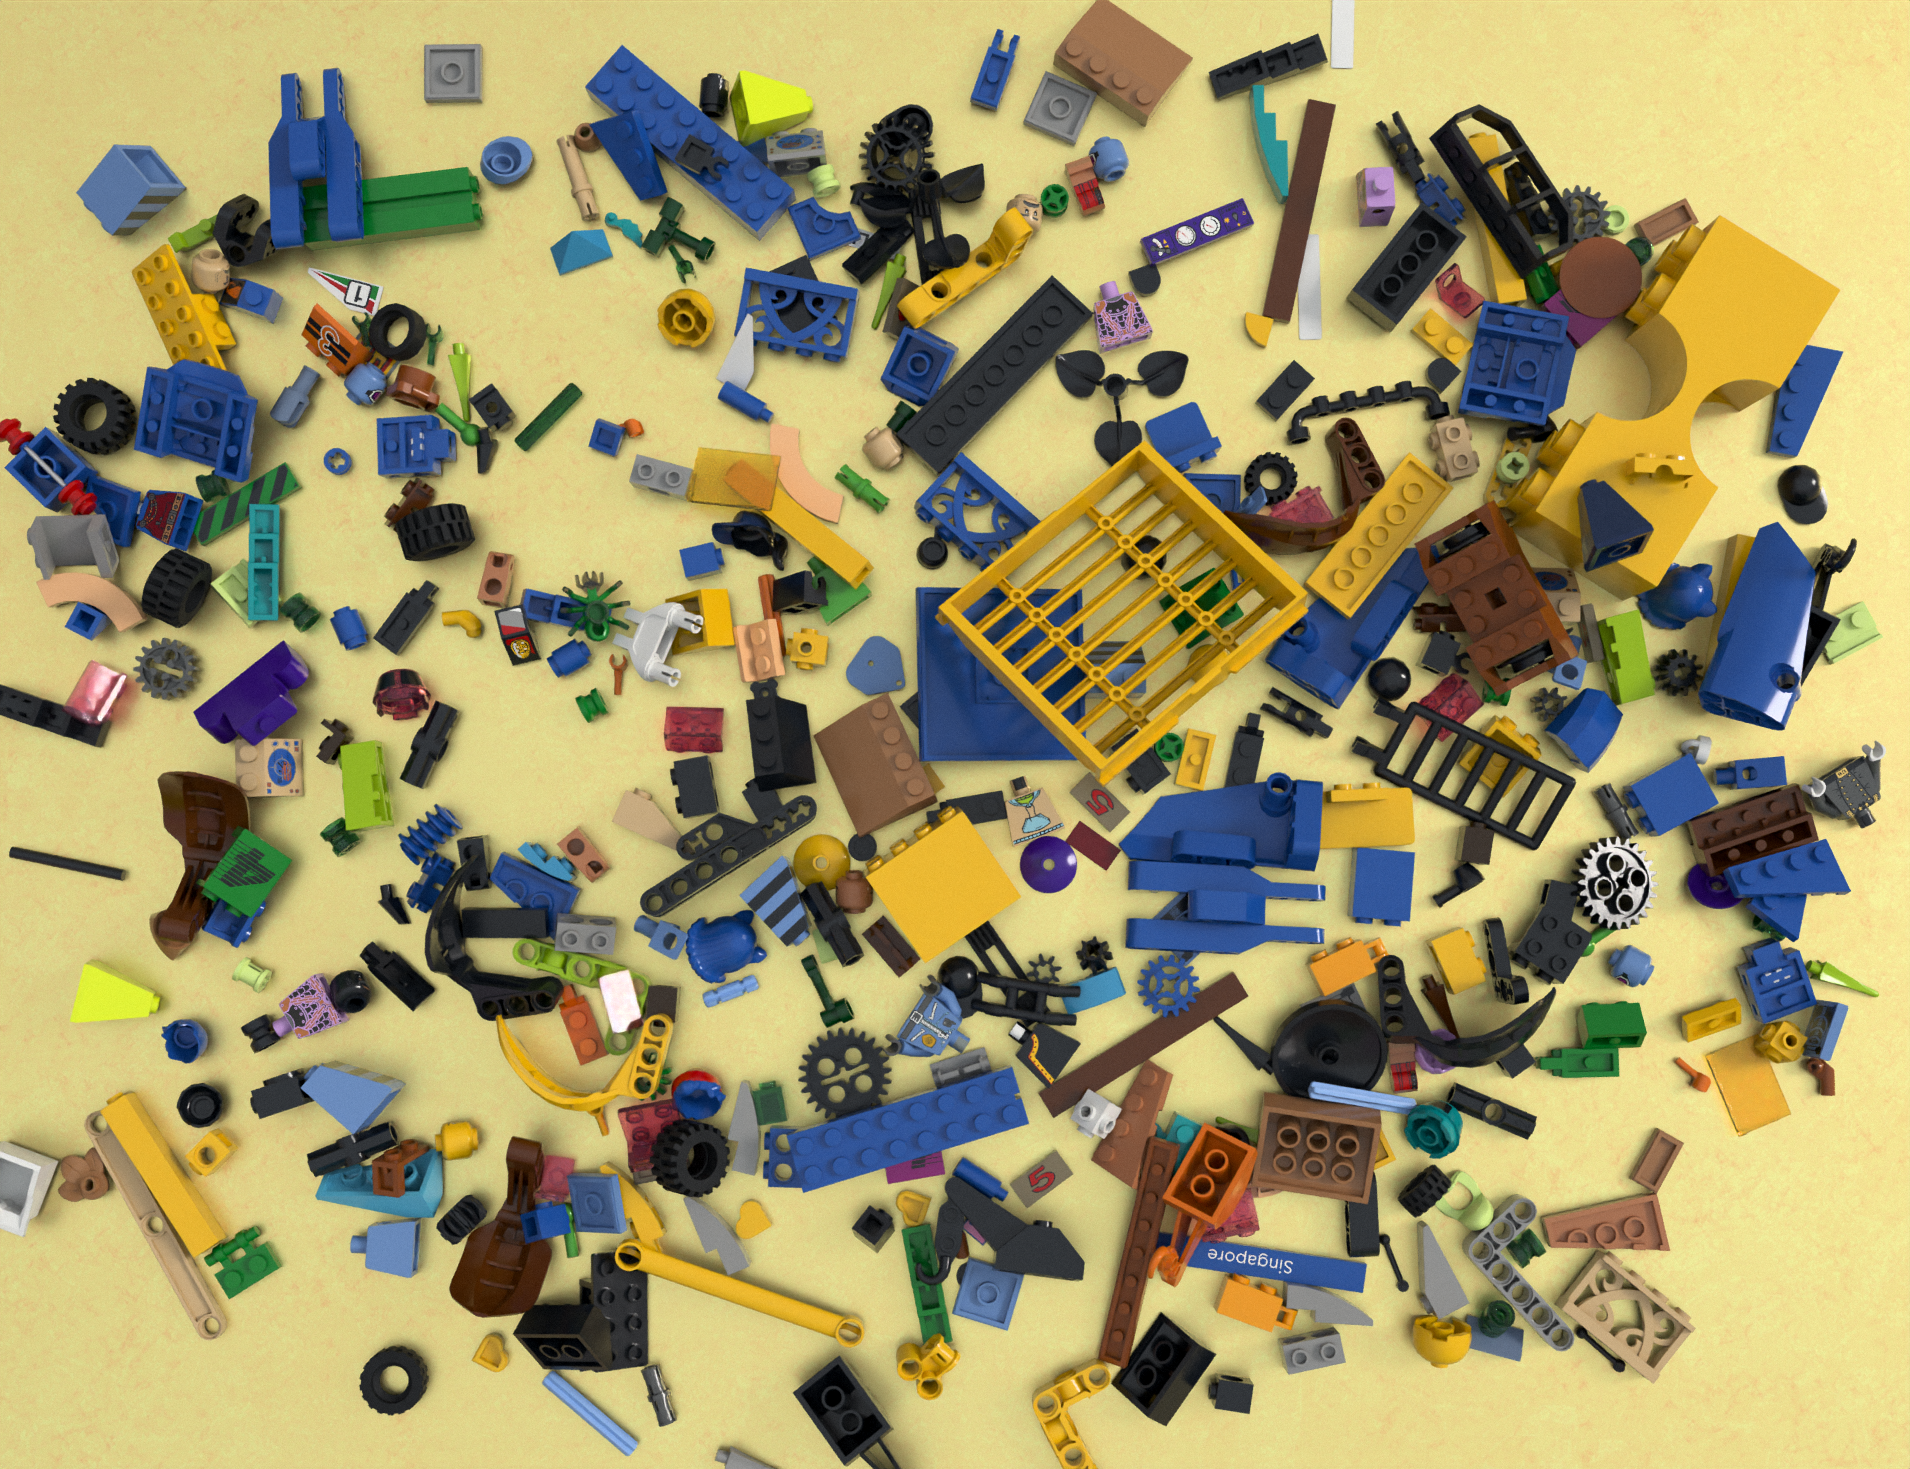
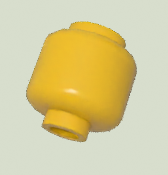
(456, 1140)

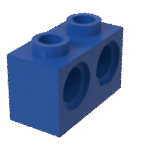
(779, 1156)

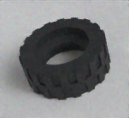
(371, 1386)

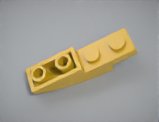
(646, 1220)

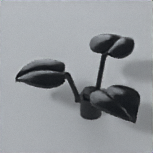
(961, 185)
(1081, 373)

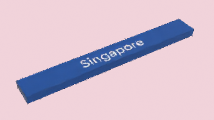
(1275, 1264)

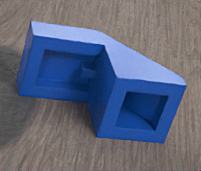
(87, 621)

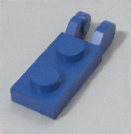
(994, 72)

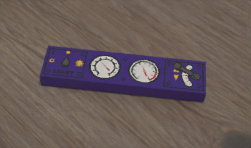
(1196, 232)

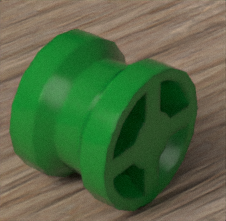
(1055, 195)
(1489, 695)
(592, 705)
(1172, 745)

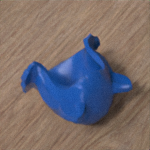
(1679, 597)
(722, 946)

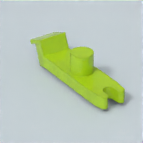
(194, 236)

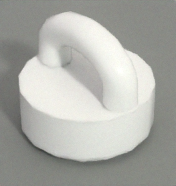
(1701, 749)

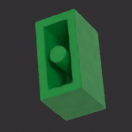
(1611, 1025)

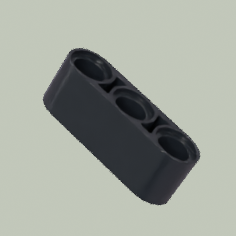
(1363, 1226)

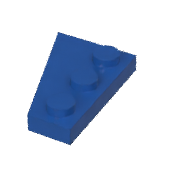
(632, 153)
(534, 887)
(1780, 912)

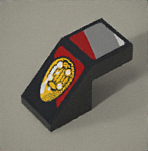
(517, 635)

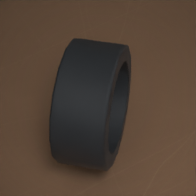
(383, 320)

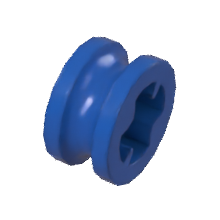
(333, 453)

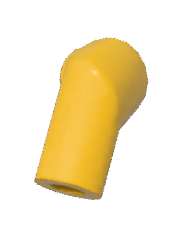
(465, 619)

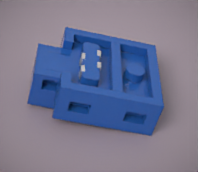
(413, 446)
(1775, 981)

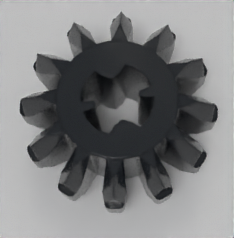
(1682, 683)
(461, 1219)

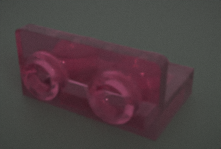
(1242, 1222)

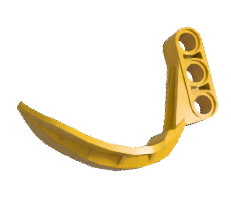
(622, 1083)

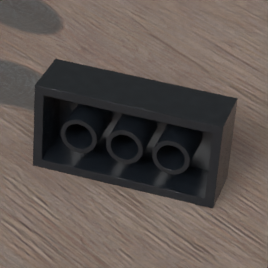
(1406, 267)

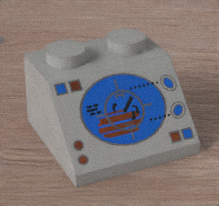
(795, 152)

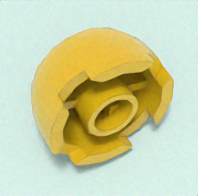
(686, 317)
(1440, 1340)

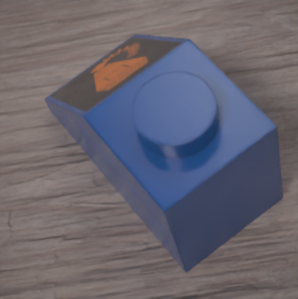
(251, 299)

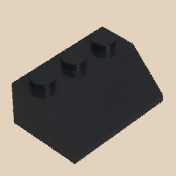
(780, 743)
(566, 1337)
(1163, 1369)

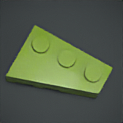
(1625, 658)
(365, 787)

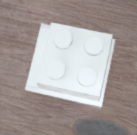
(22, 1186)

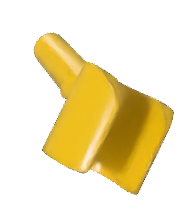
(598, 1113)

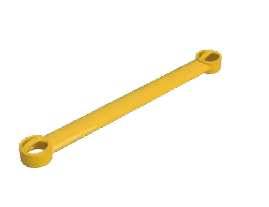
(739, 1292)

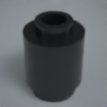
(714, 95)

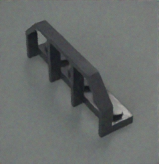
(1488, 198)

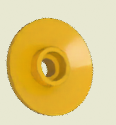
(821, 846)

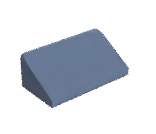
(1507, 1345)

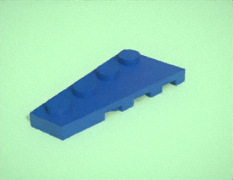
(1800, 399)
(1789, 873)

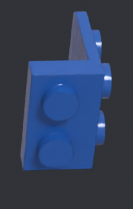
(1183, 437)

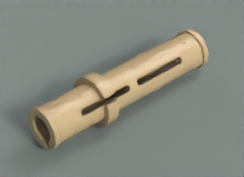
(581, 189)

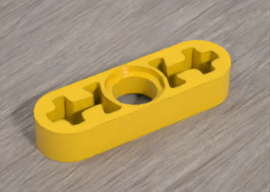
(1492, 486)

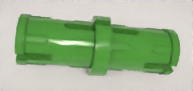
(862, 488)

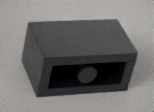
(695, 787)

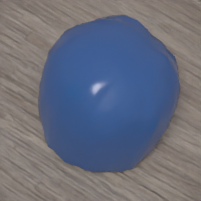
(185, 1040)

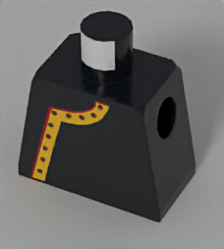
(1043, 1050)

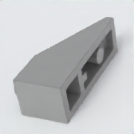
(1436, 1279)

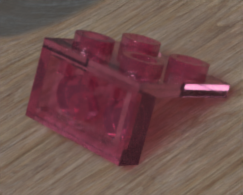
(641, 1127)

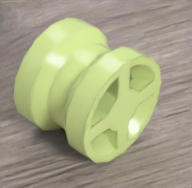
(823, 181)
(1505, 469)

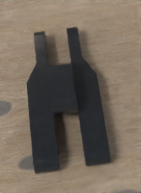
(738, 835)

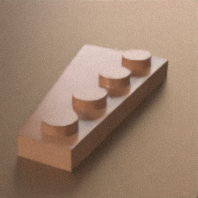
(1126, 1145)
(1618, 1224)

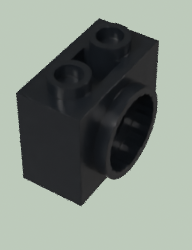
(280, 1094)

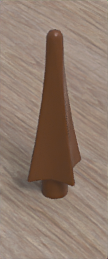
(1437, 997)

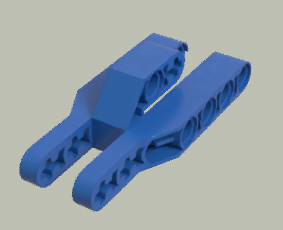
(299, 154)
(1214, 896)

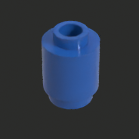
(349, 628)
(569, 658)

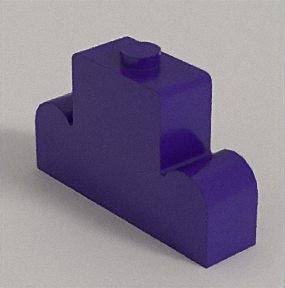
(256, 699)

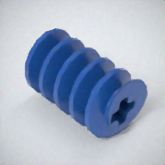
(429, 833)

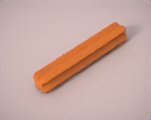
(766, 593)

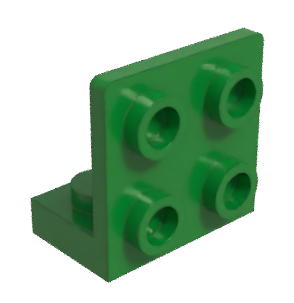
(1205, 602)

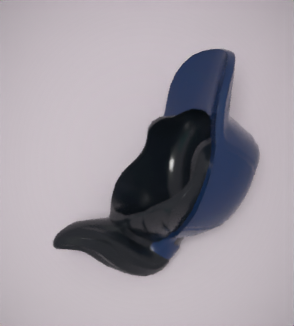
(753, 534)

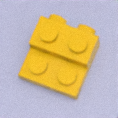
(1502, 731)

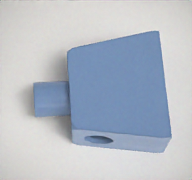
(391, 1246)

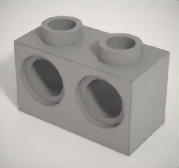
(584, 934)
(1311, 1350)

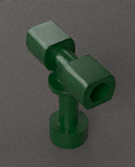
(669, 230)

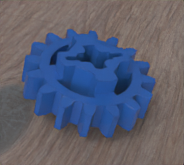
(1153, 998)

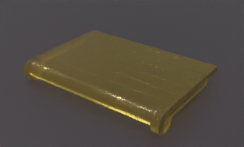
(734, 479)
(1747, 1085)

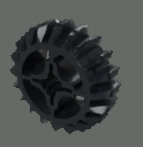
(877, 170)

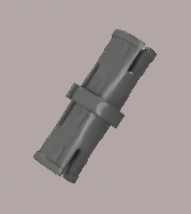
(1616, 811)
(658, 1395)

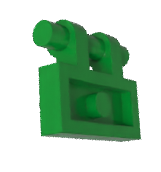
(248, 1269)

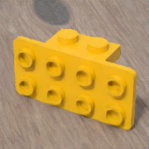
(1366, 817)

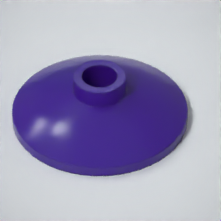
(1048, 880)
(1702, 890)

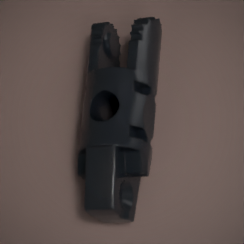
(1410, 160)
(1310, 719)

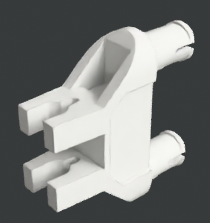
(654, 638)

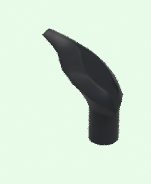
(867, 189)

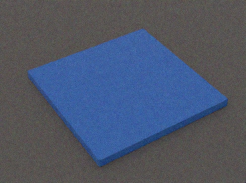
(965, 707)

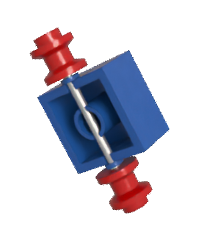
(48, 468)

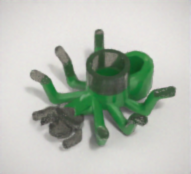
(595, 611)

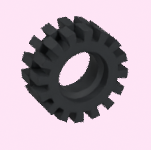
(1275, 462)

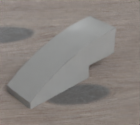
(746, 1131)
(717, 1234)
(1324, 1305)

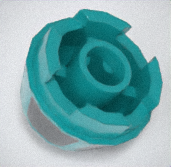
(1434, 1128)

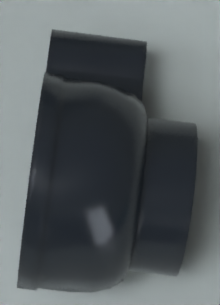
(932, 552)

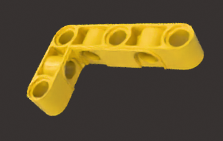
(998, 252)
(1056, 1422)

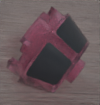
(401, 694)

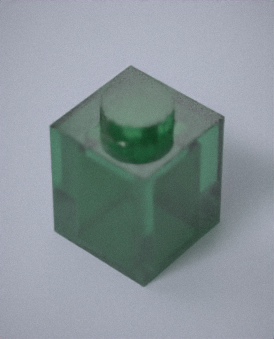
(770, 1103)

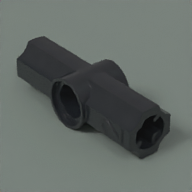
(429, 744)
(832, 924)
(1506, 1118)
(352, 1149)

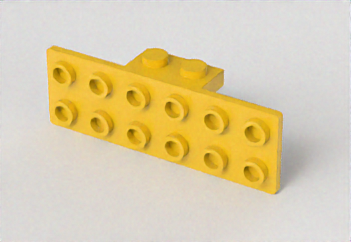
(187, 322)

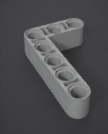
(1511, 1277)

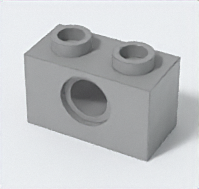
(661, 477)

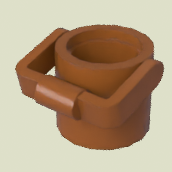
(414, 389)

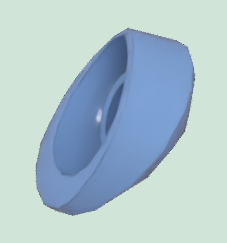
(505, 160)

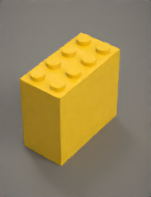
(940, 883)

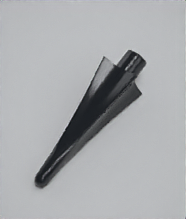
(1255, 1054)

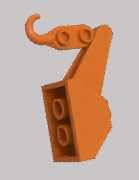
(1203, 1189)

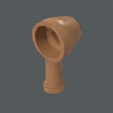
(589, 143)

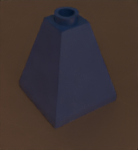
(1609, 526)

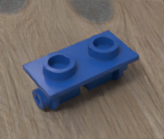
(1435, 191)
(423, 891)

